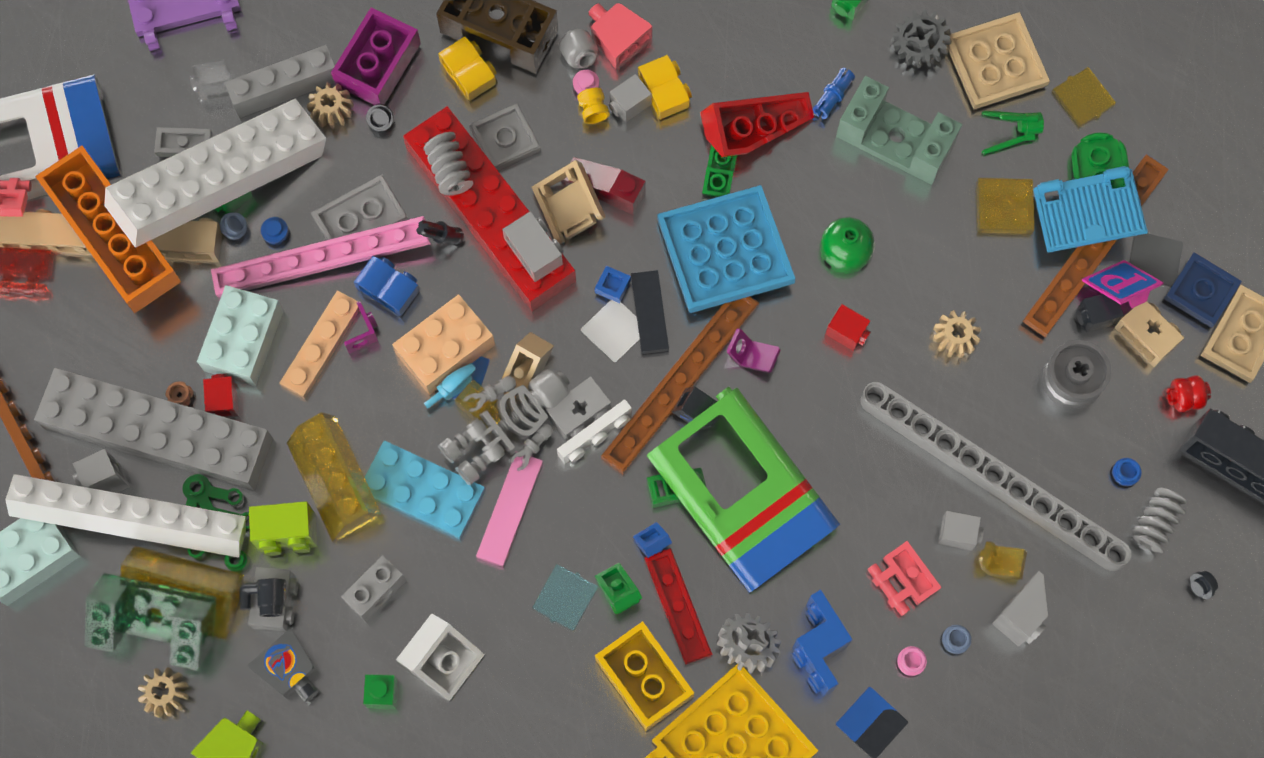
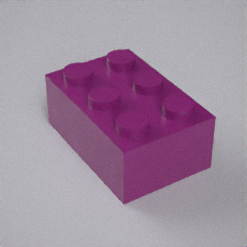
(376, 57)

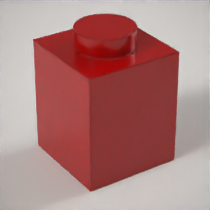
(848, 328)
(221, 395)

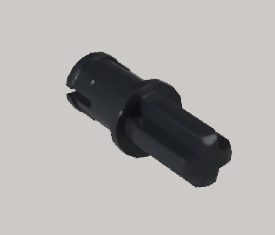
(440, 232)

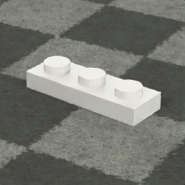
(595, 432)

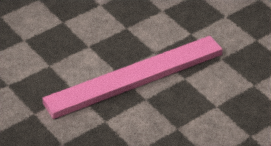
(320, 256)

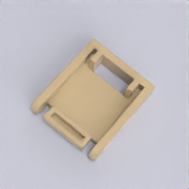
(572, 207)

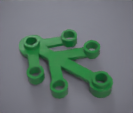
(202, 498)

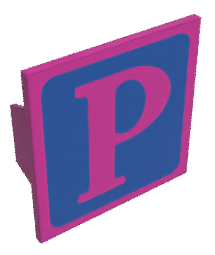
(1123, 283)

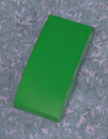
(718, 174)

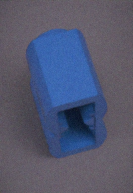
(386, 285)

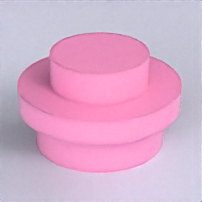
(584, 80)
(911, 661)

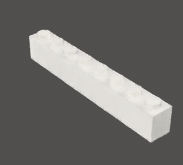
(126, 515)

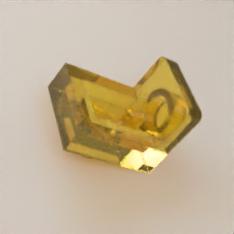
(1003, 561)

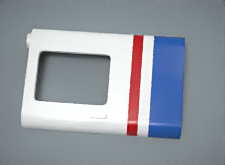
(60, 122)

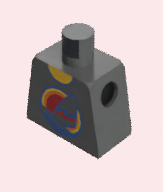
(287, 667)

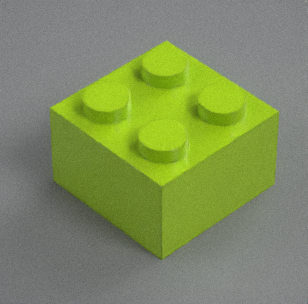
(283, 527)

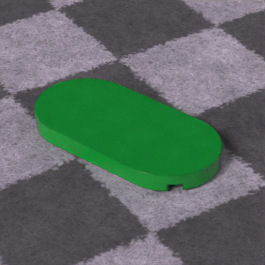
(1097, 154)

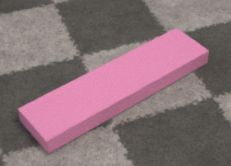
(509, 511)

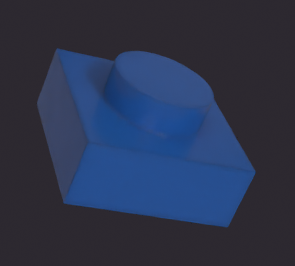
(612, 284)
(652, 539)

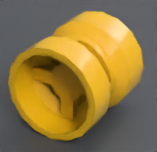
(593, 105)

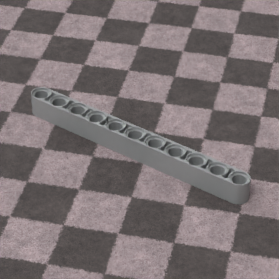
(1008, 477)

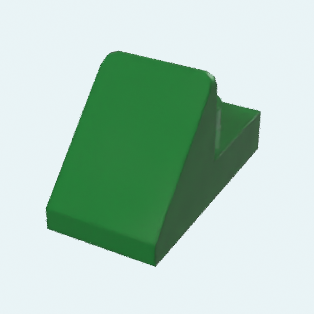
(618, 588)

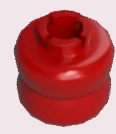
(1188, 393)

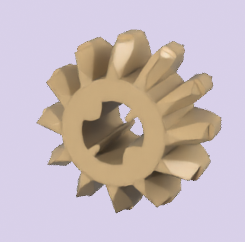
(335, 97)
(960, 344)
(166, 702)

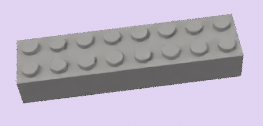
(154, 428)

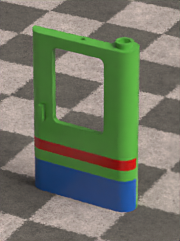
(768, 523)

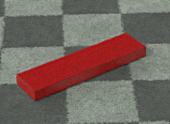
(678, 607)

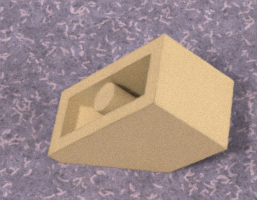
(528, 359)

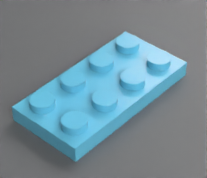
(423, 489)

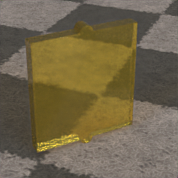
(1084, 97)

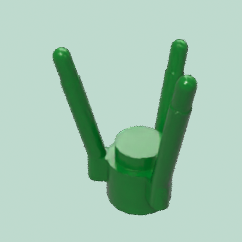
(1026, 122)

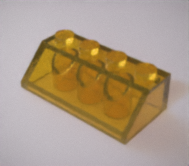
(332, 476)
(188, 575)

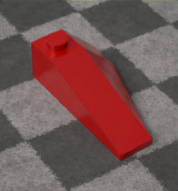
(749, 123)

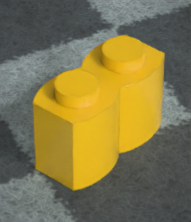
(467, 68)
(666, 88)

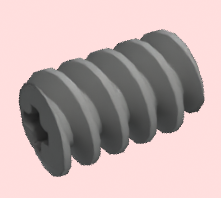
(446, 164)
(1157, 519)

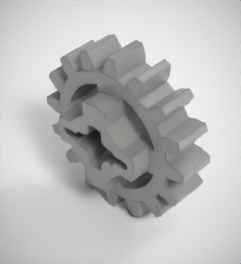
(749, 643)

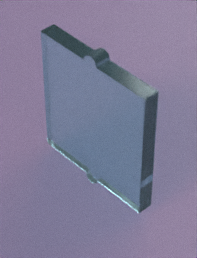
(565, 597)

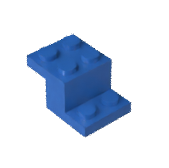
(821, 644)

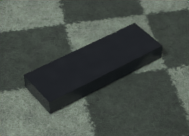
(649, 312)

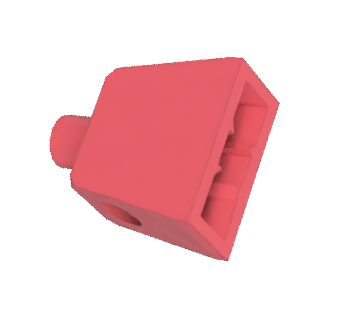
(618, 32)

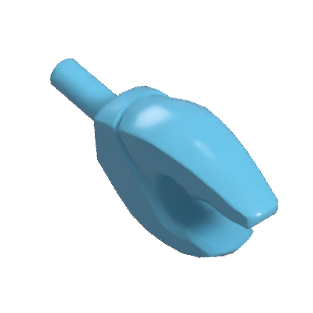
(452, 384)

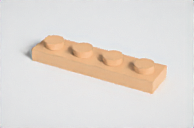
(320, 345)

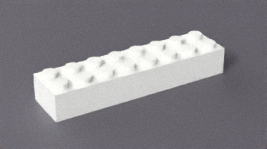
(214, 172)

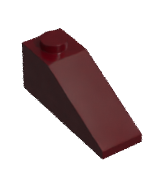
(614, 185)

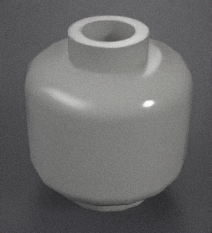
(578, 48)

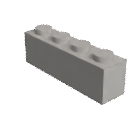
(281, 81)

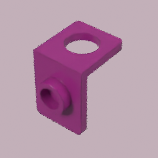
(369, 337)
(753, 354)

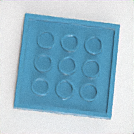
(725, 249)

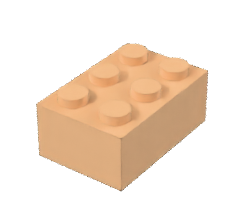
(443, 343)

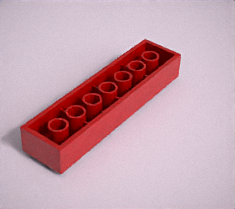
(488, 208)

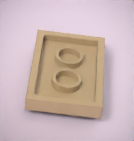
(1239, 336)

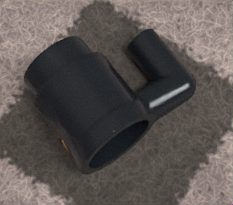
(269, 596)

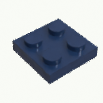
(1202, 290)

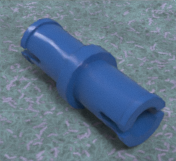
(833, 93)

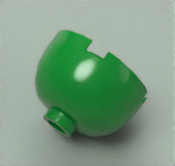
(847, 245)

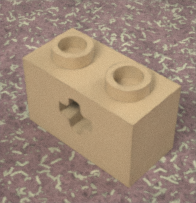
(1154, 345)

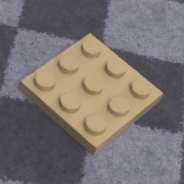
(997, 60)

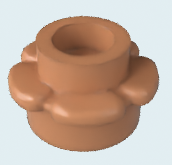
(179, 387)

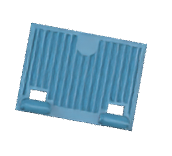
(1089, 210)

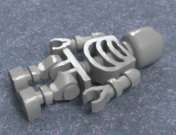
(544, 392)

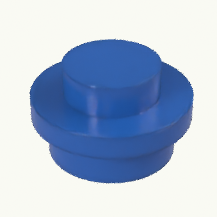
(274, 230)
(1126, 472)

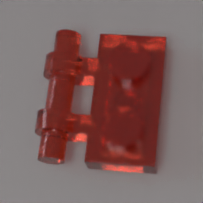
(28, 264)

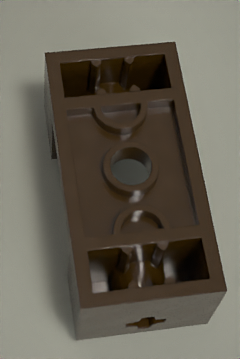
(523, 29)

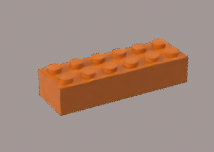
(79, 193)

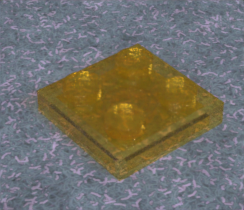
(1005, 205)

